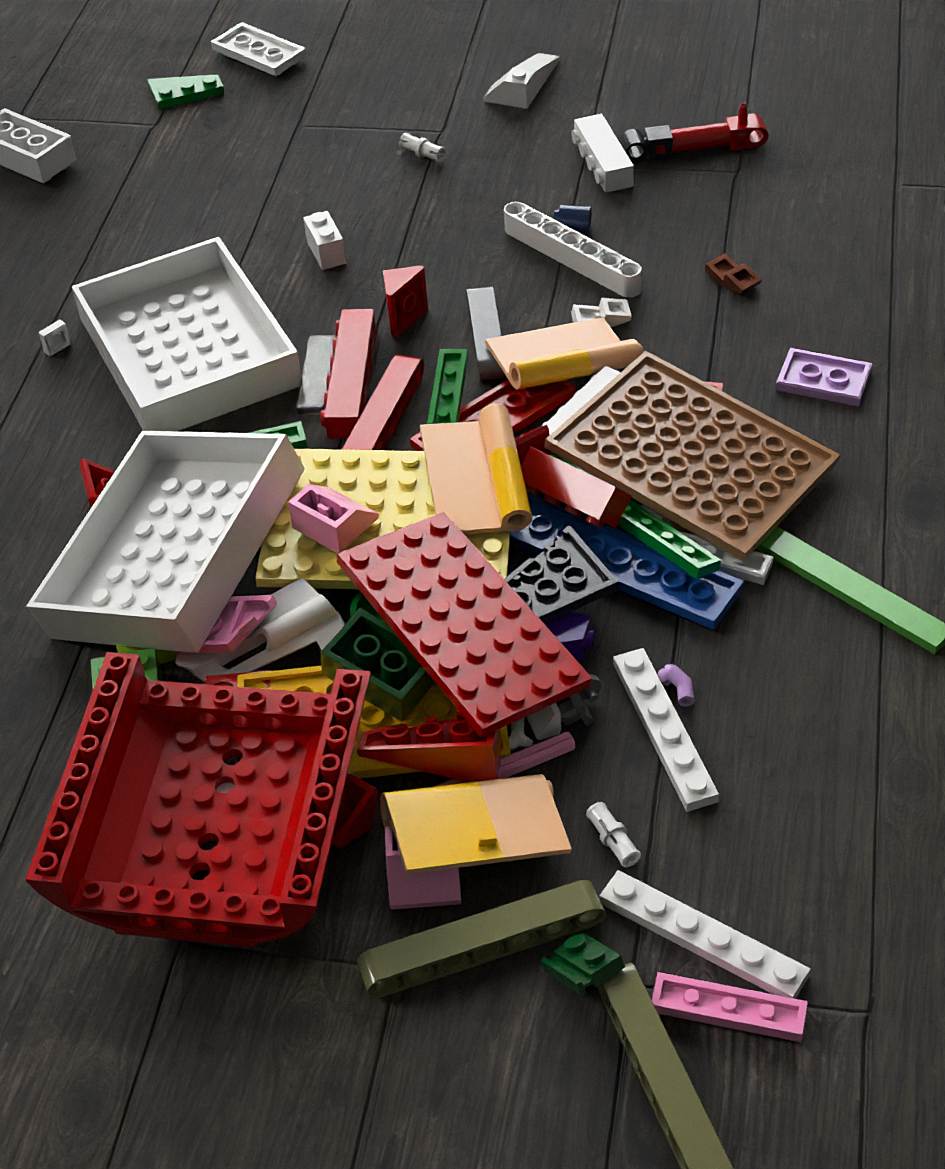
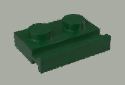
(582, 963)

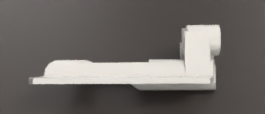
(294, 623)

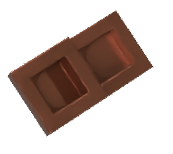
(730, 275)

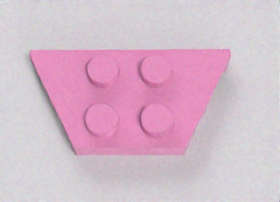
(236, 622)

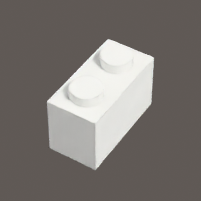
(324, 240)

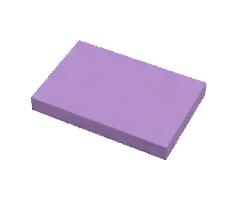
(824, 377)

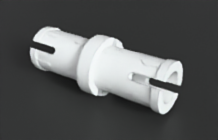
(422, 147)
(613, 834)

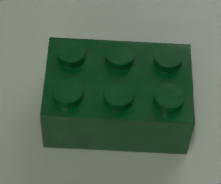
(371, 645)

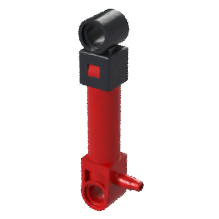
(660, 142)

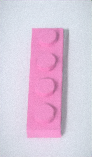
(729, 1007)

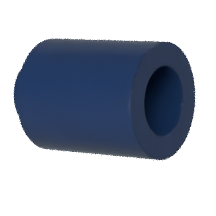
(575, 217)

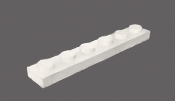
(666, 730)
(704, 936)

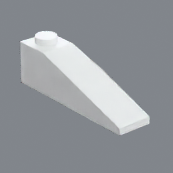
(522, 82)

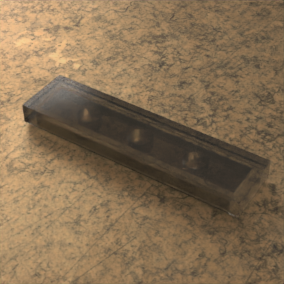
(315, 374)

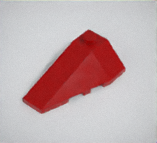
(435, 747)

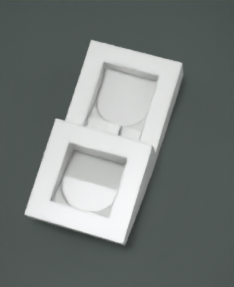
(613, 310)

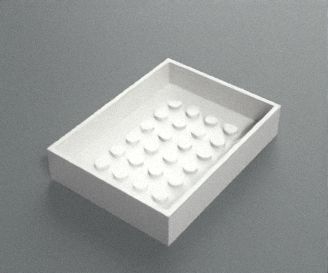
(187, 337)
(168, 540)

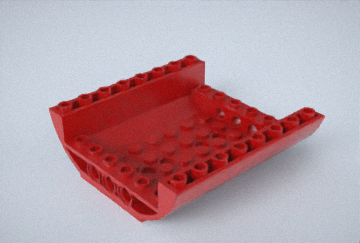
(147, 798)

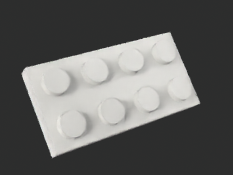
(258, 49)

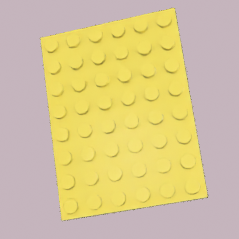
(381, 480)

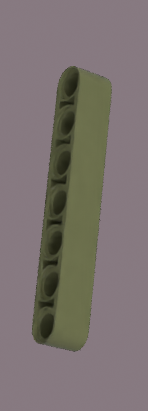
(480, 938)
(661, 1072)

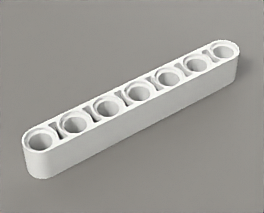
(573, 249)

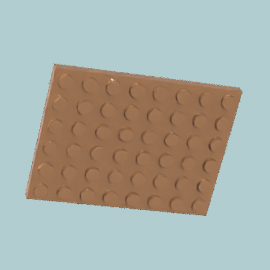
(693, 454)

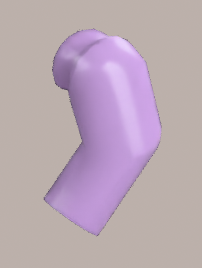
(682, 681)

